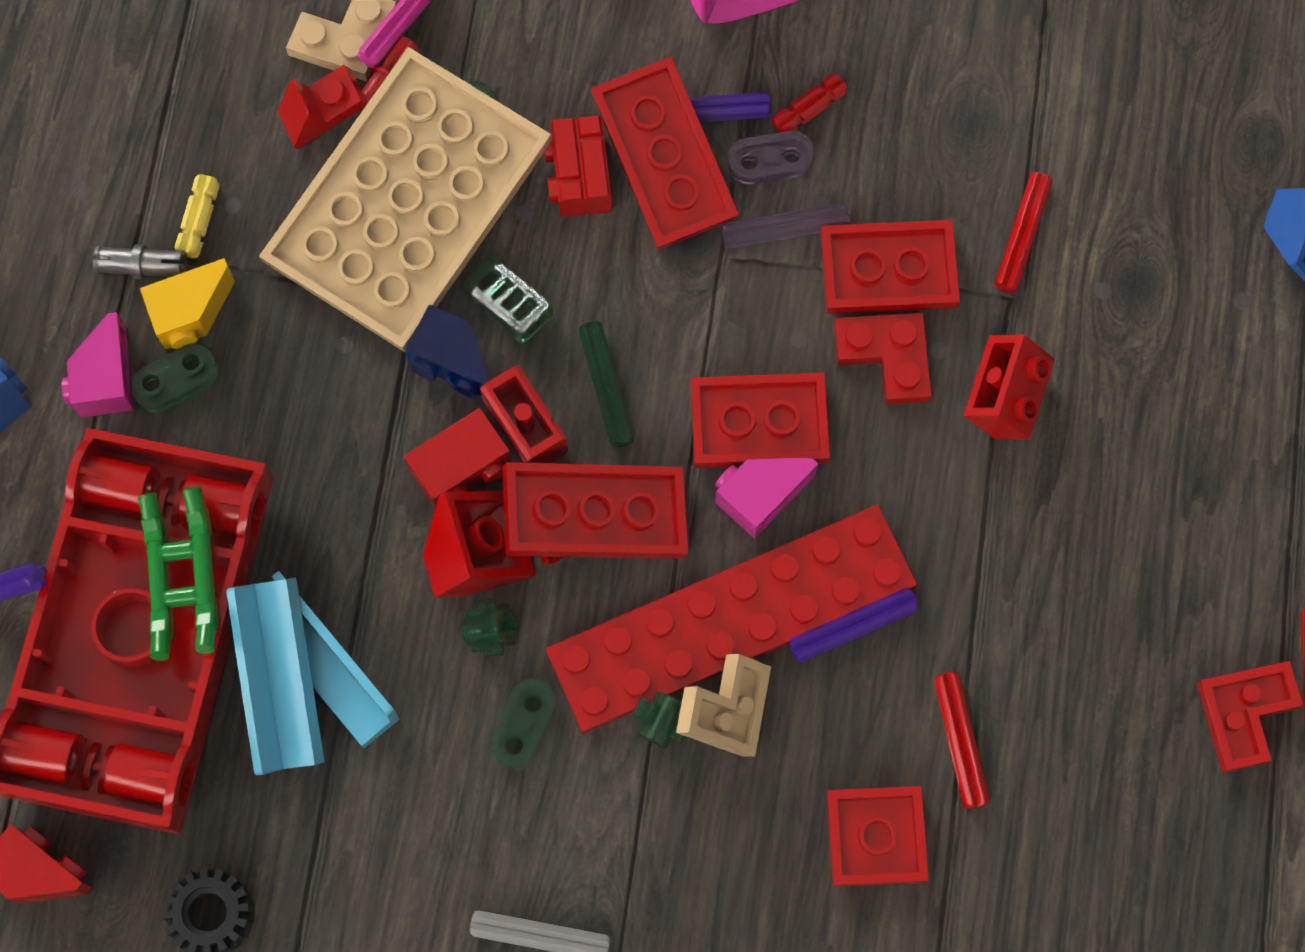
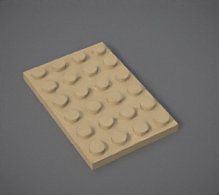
(406, 198)

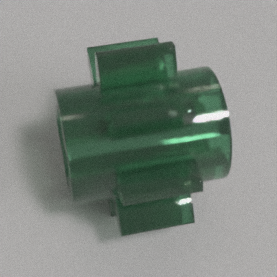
(490, 627)
(658, 719)

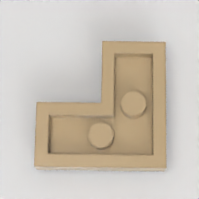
(338, 44)
(732, 716)

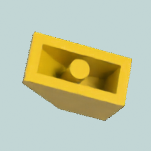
(187, 303)

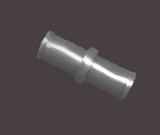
(139, 261)

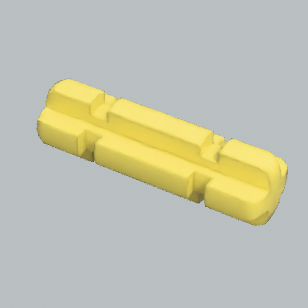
(197, 215)

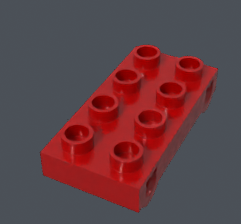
(88, 709)

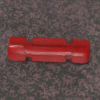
(810, 104)

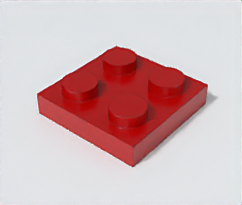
(877, 836)

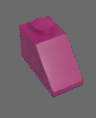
(100, 371)
(762, 489)

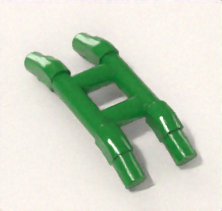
(161, 552)

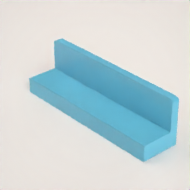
(275, 675)
(343, 682)

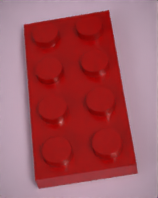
(664, 153)
(594, 510)

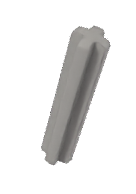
(536, 934)

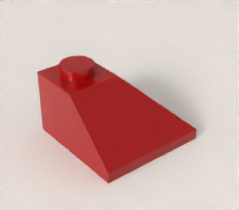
(468, 546)

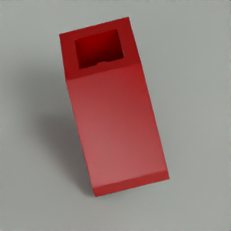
(33, 872)

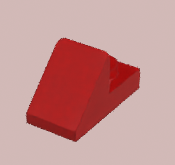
(318, 108)

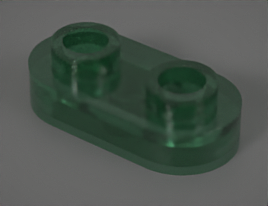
(175, 381)
(522, 724)

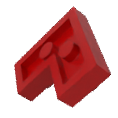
(894, 342)
(1234, 709)

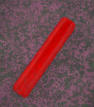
(1023, 232)
(961, 740)

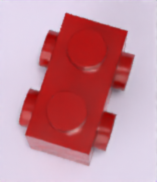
(1009, 387)

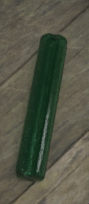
(606, 384)

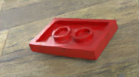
(889, 267)
(758, 418)

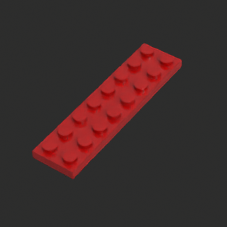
(733, 612)

